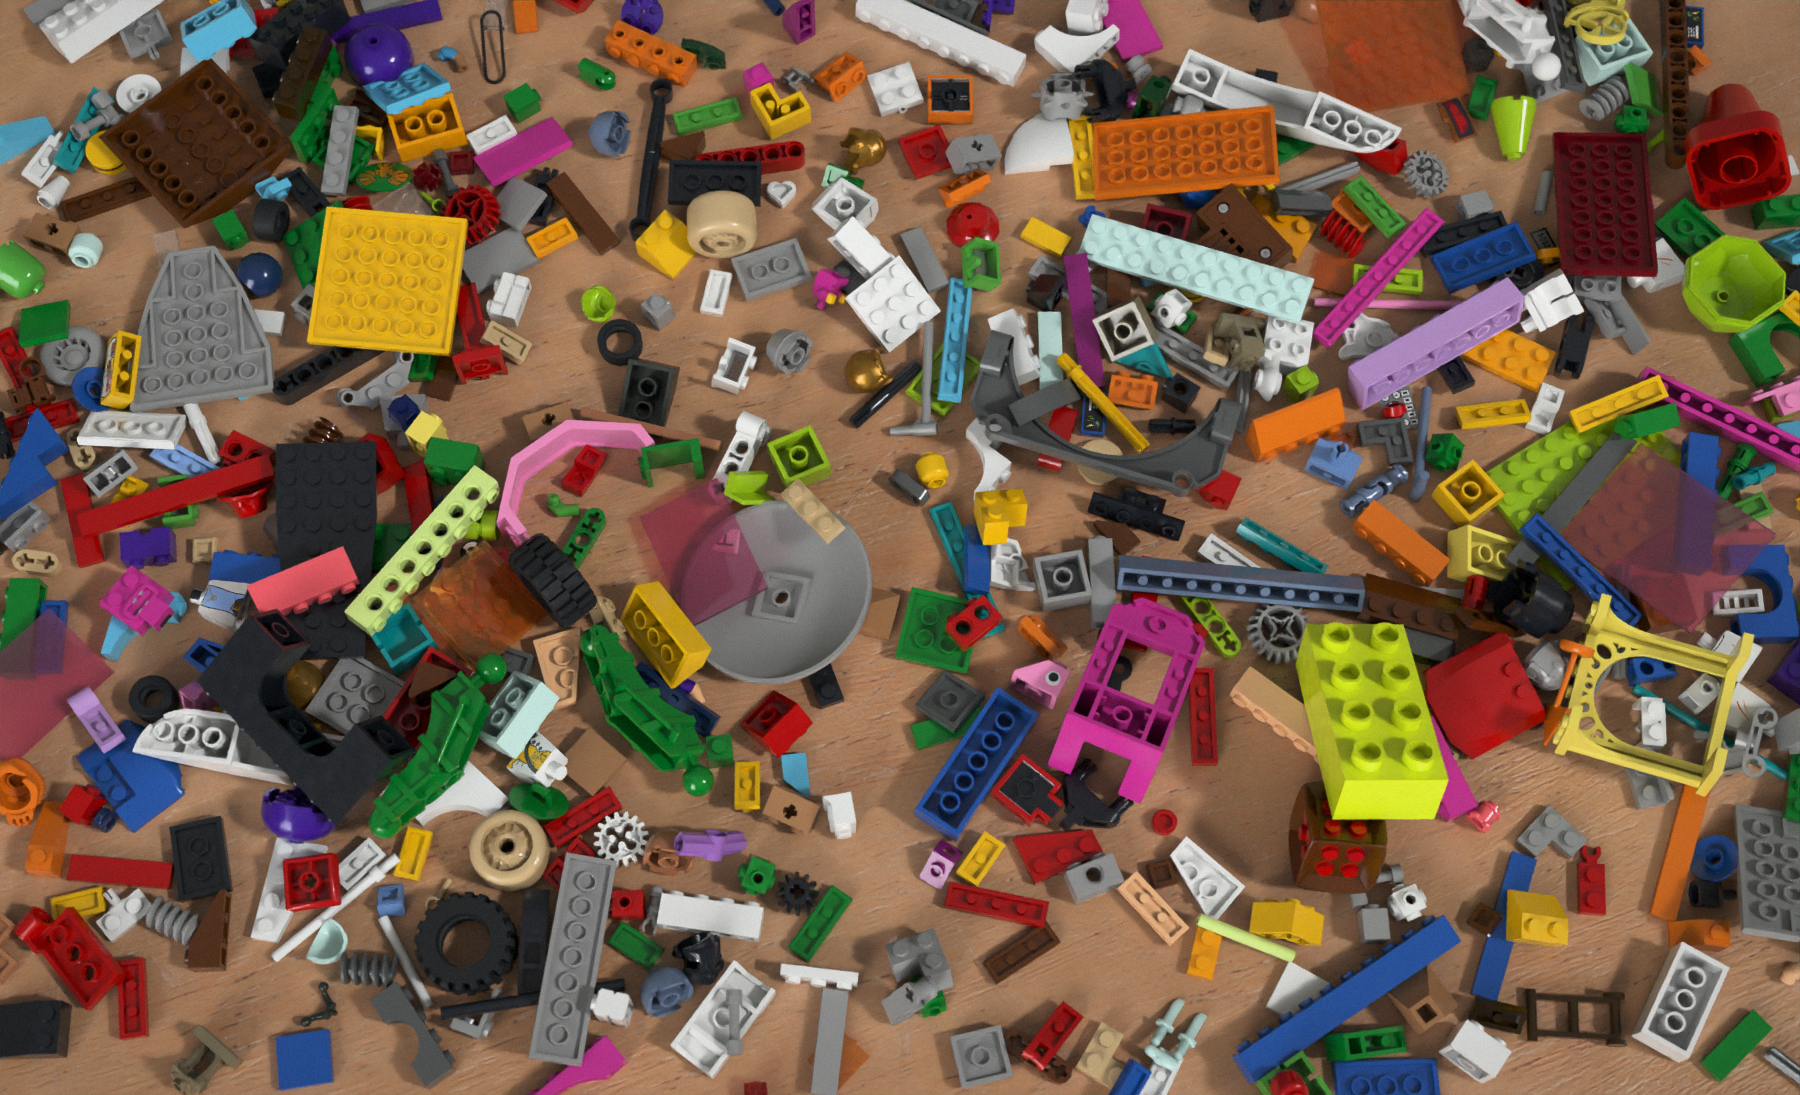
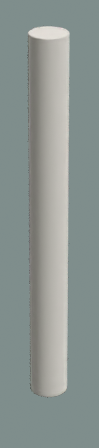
(406, 962)

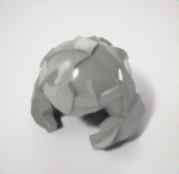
(1546, 665)

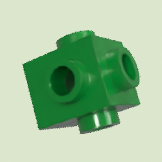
(1631, 120)
(1444, 452)
(753, 866)

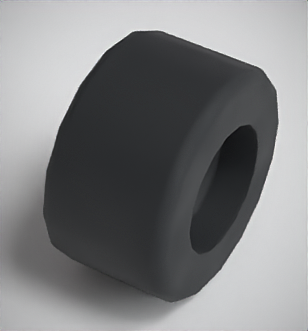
(271, 220)
(146, 686)

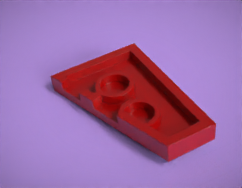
(1053, 853)

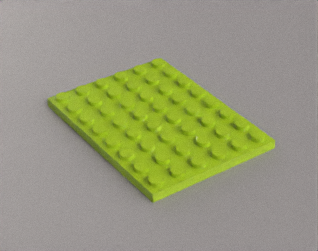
(1548, 466)

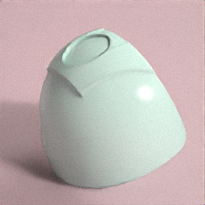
(328, 943)

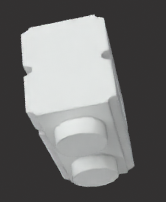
(509, 299)
(612, 1007)

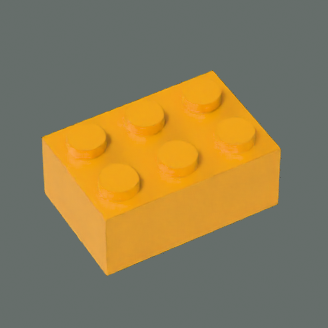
(427, 128)

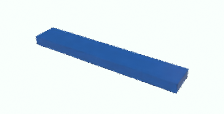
(1577, 568)
(1496, 948)

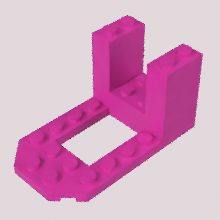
(1122, 721)

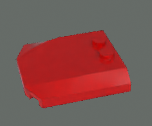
(1482, 696)

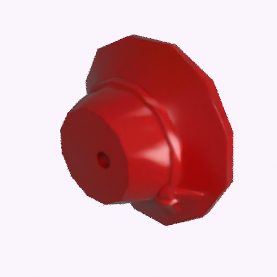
(981, 224)
(248, 500)

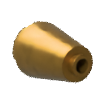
(303, 683)

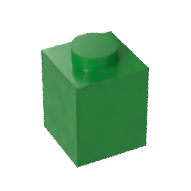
(523, 102)
(231, 230)
(720, 751)

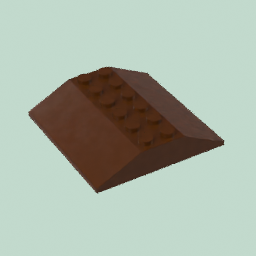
(199, 145)

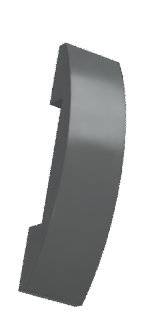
(1043, 402)

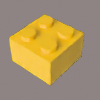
(1467, 494)

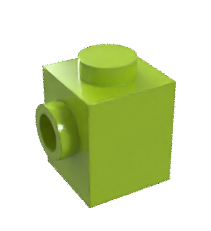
(1301, 384)

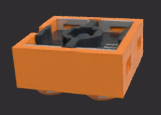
(950, 99)

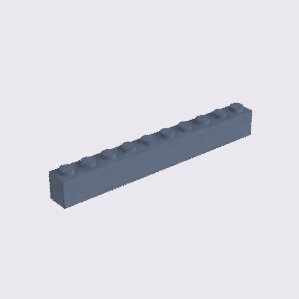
(1240, 583)

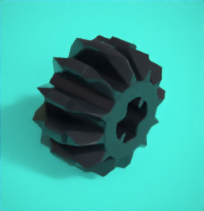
(789, 899)

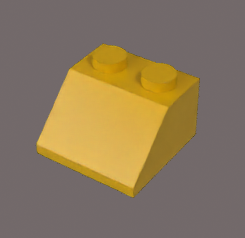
(666, 245)
(1535, 919)

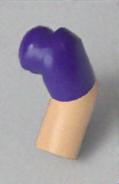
(693, 689)

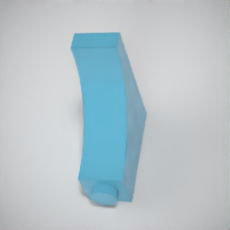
(120, 635)

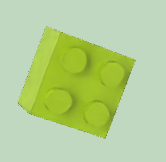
(799, 457)

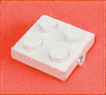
(895, 89)

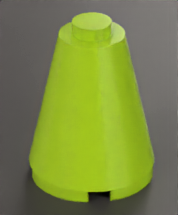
(1513, 124)

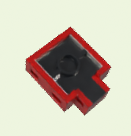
(1028, 792)

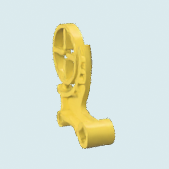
(1607, 10)

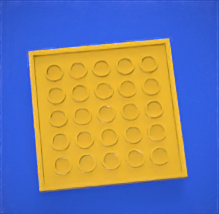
(388, 281)

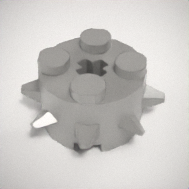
(1062, 96)

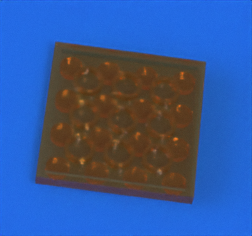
(479, 605)

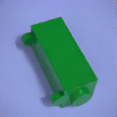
(1647, 421)

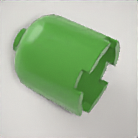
(20, 271)

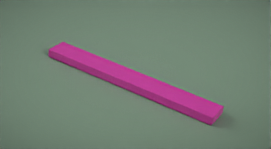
(1377, 278)

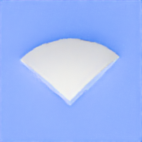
(1039, 145)

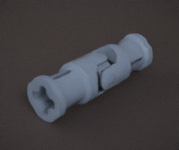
(1373, 490)

